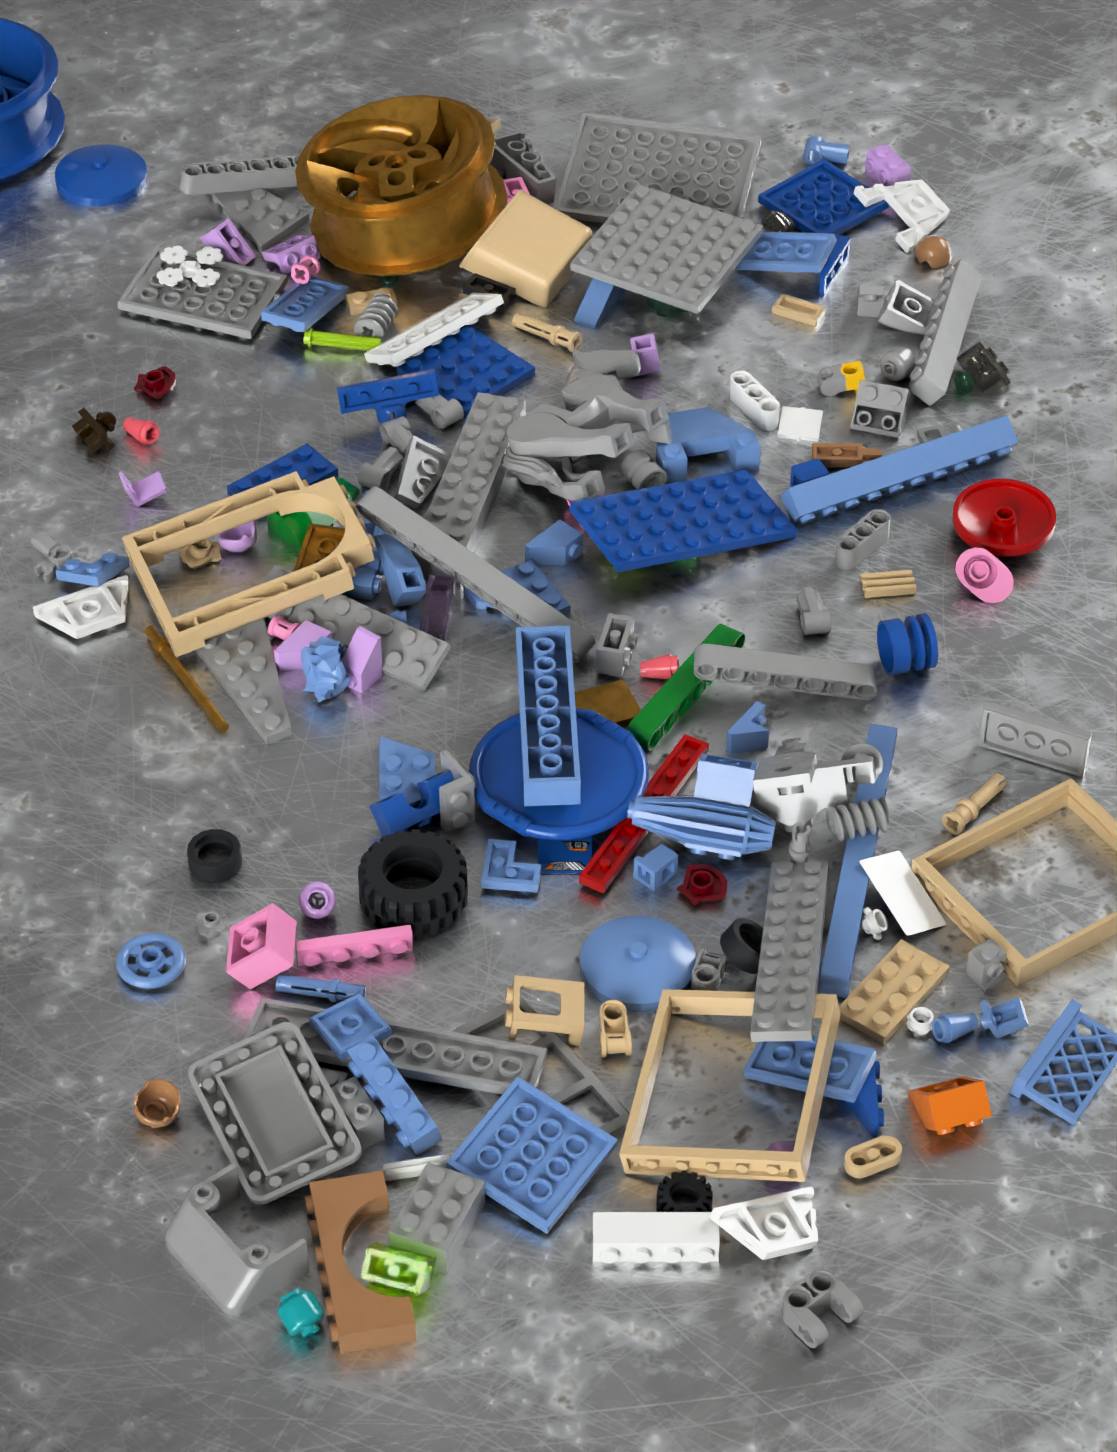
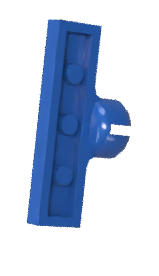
(388, 394)

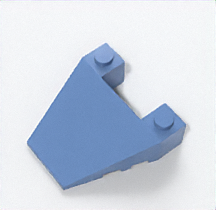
(703, 433)

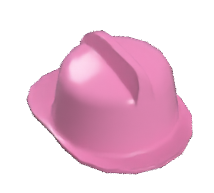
(984, 575)

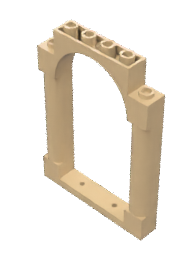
(282, 495)

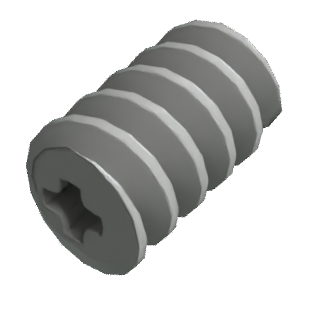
(376, 316)
(858, 818)

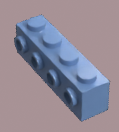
(394, 1095)

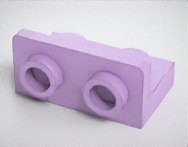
(292, 251)

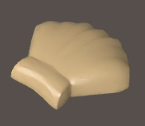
(200, 553)

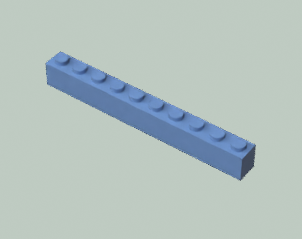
(899, 469)

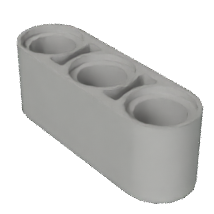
(862, 539)

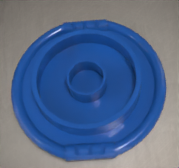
(610, 773)

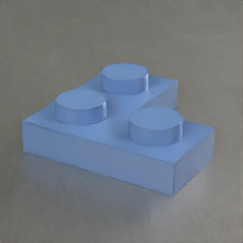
(93, 573)
(505, 874)

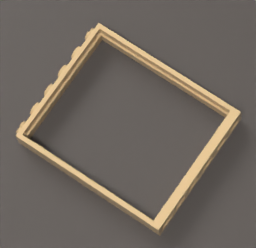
(971, 922)
(715, 1161)

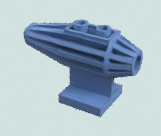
(714, 817)

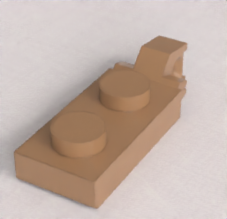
(843, 454)

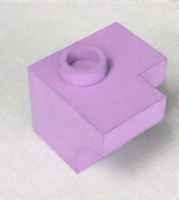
(648, 354)

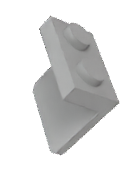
(456, 797)

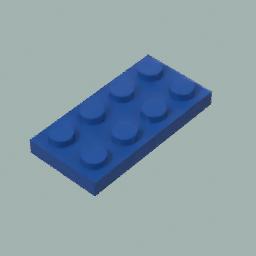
(304, 460)

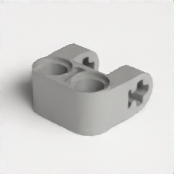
(813, 1302)

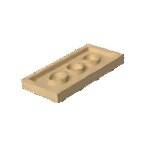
(892, 991)

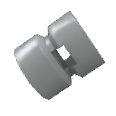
(642, 470)

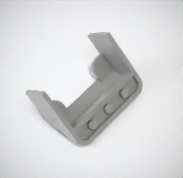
(228, 1275)

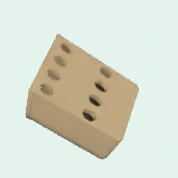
(529, 249)

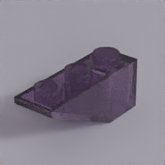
(438, 606)

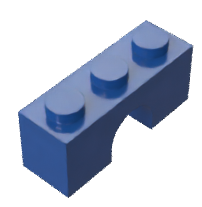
(396, 814)

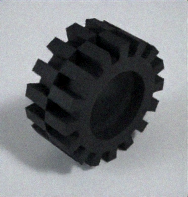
(684, 1186)

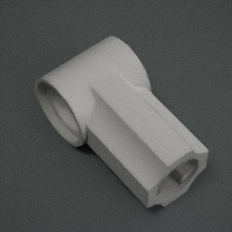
(441, 410)
(397, 433)
(381, 470)
(813, 616)

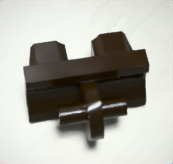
(87, 424)

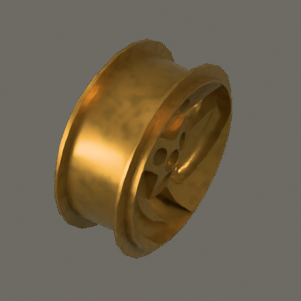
(417, 182)

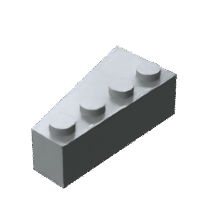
(518, 158)

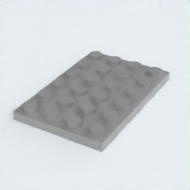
(226, 307)

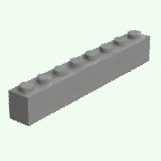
(944, 332)

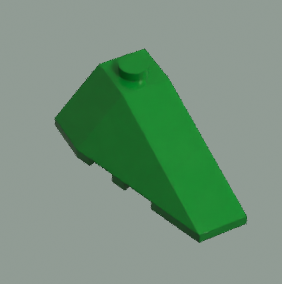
(293, 526)

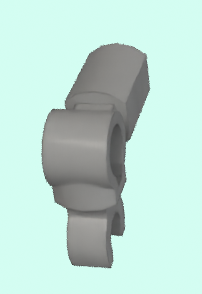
(56, 555)

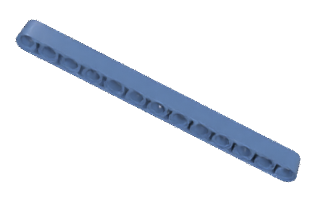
(853, 879)

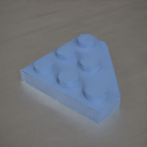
(534, 580)

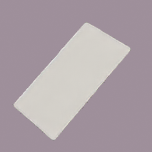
(902, 892)

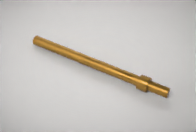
(163, 648)

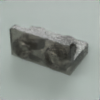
(983, 366)

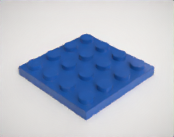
(820, 200)
(470, 365)

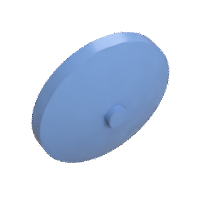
(636, 960)

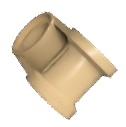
(614, 1029)

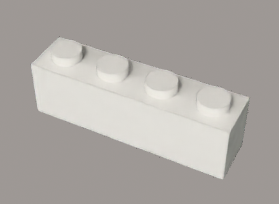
(655, 1237)

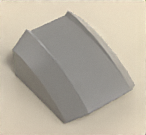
(906, 309)

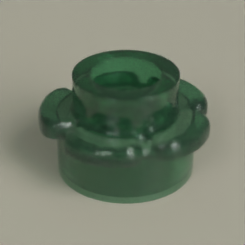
(964, 381)

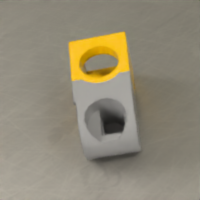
(841, 378)

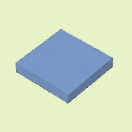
(349, 1024)

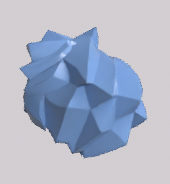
(324, 669)

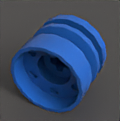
(907, 644)

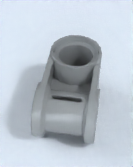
(708, 970)

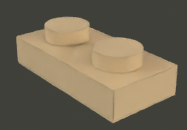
(359, 300)

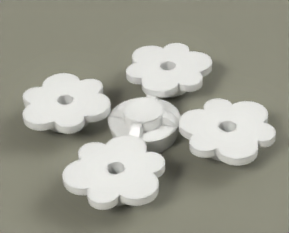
(189, 269)

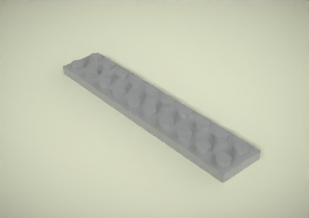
(790, 952)
(422, 1051)

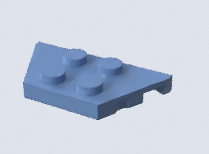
(402, 769)

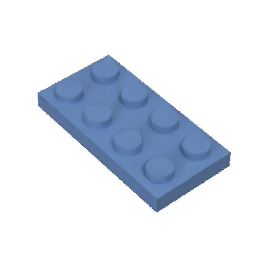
(789, 252)
(304, 304)
(791, 1062)

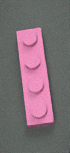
(354, 945)

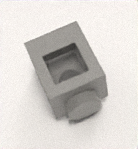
(986, 965)

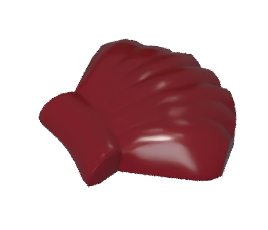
(156, 382)
(703, 884)

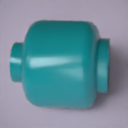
(300, 1313)

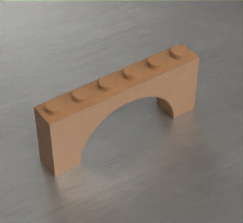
(359, 1314)

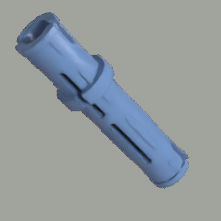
(334, 989)

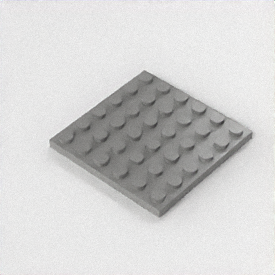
(667, 248)

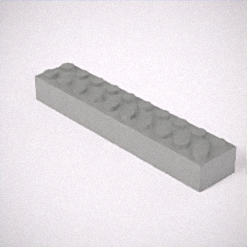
(473, 474)

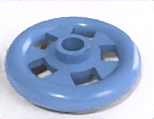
(150, 960)

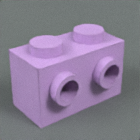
(886, 166)

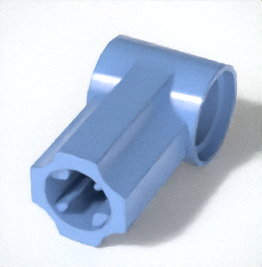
(832, 152)

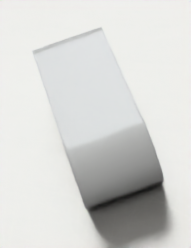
(754, 400)

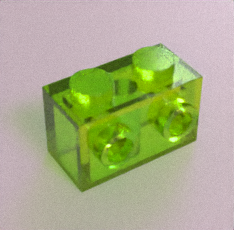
(398, 1268)

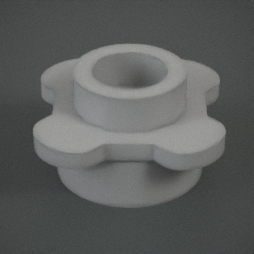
(211, 923)

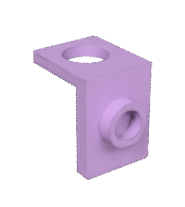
(145, 489)

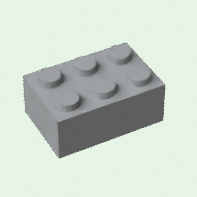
(439, 1214)

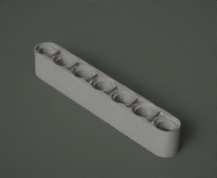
(238, 175)
(785, 671)

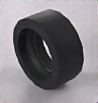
(219, 870)
(742, 944)

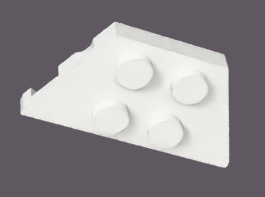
(87, 609)
(772, 1223)

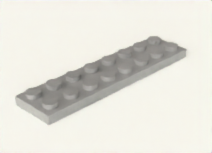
(406, 651)

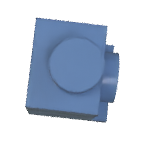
(656, 867)

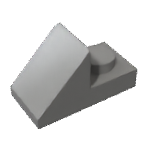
(869, 300)

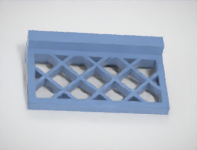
(1046, 1055)

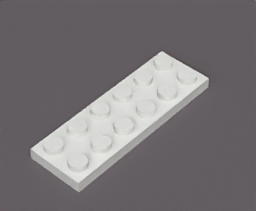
(433, 329)

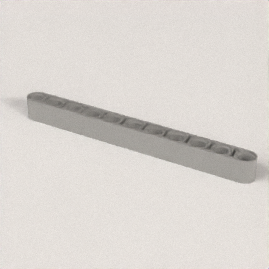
(467, 568)

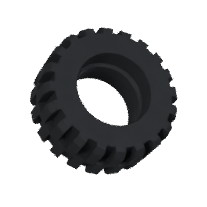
(408, 857)

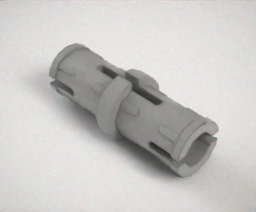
(800, 844)

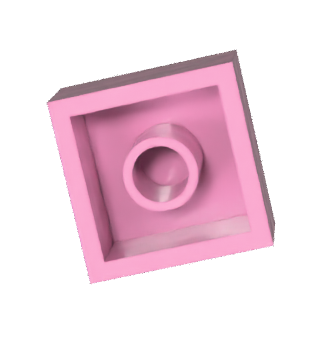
(261, 946)

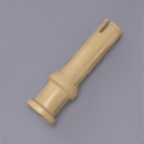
(555, 334)
(968, 809)

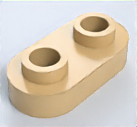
(871, 1156)

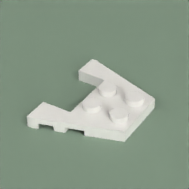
(913, 203)

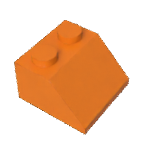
(951, 1104)

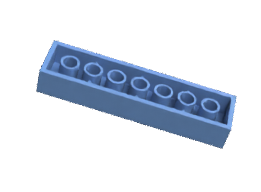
(547, 716)

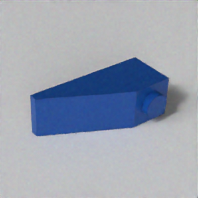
(834, 263)

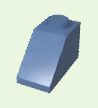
(555, 545)

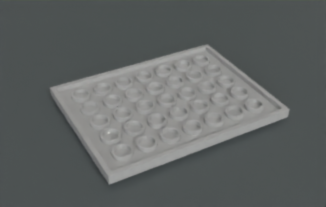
(681, 160)

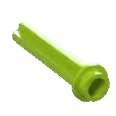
(340, 340)

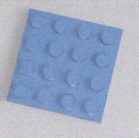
(533, 1154)

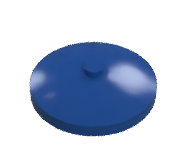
(101, 175)

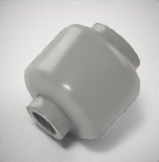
(897, 364)

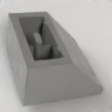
(880, 408)

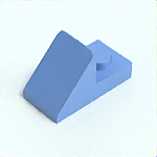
(749, 731)

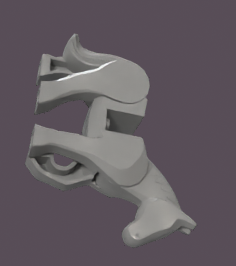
(595, 421)

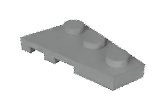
(420, 471)

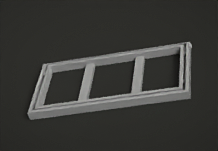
(553, 1040)

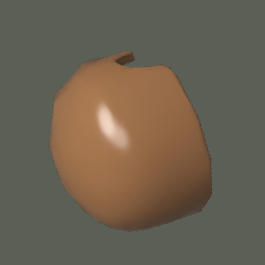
(933, 250)
(157, 1103)

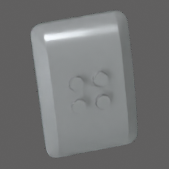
(274, 1112)

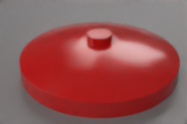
(1004, 517)

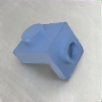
(1004, 1017)

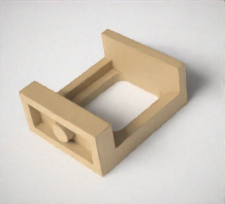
(571, 1015)

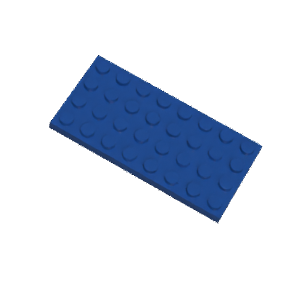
(682, 520)

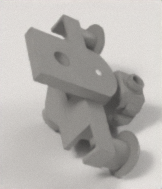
(798, 786)

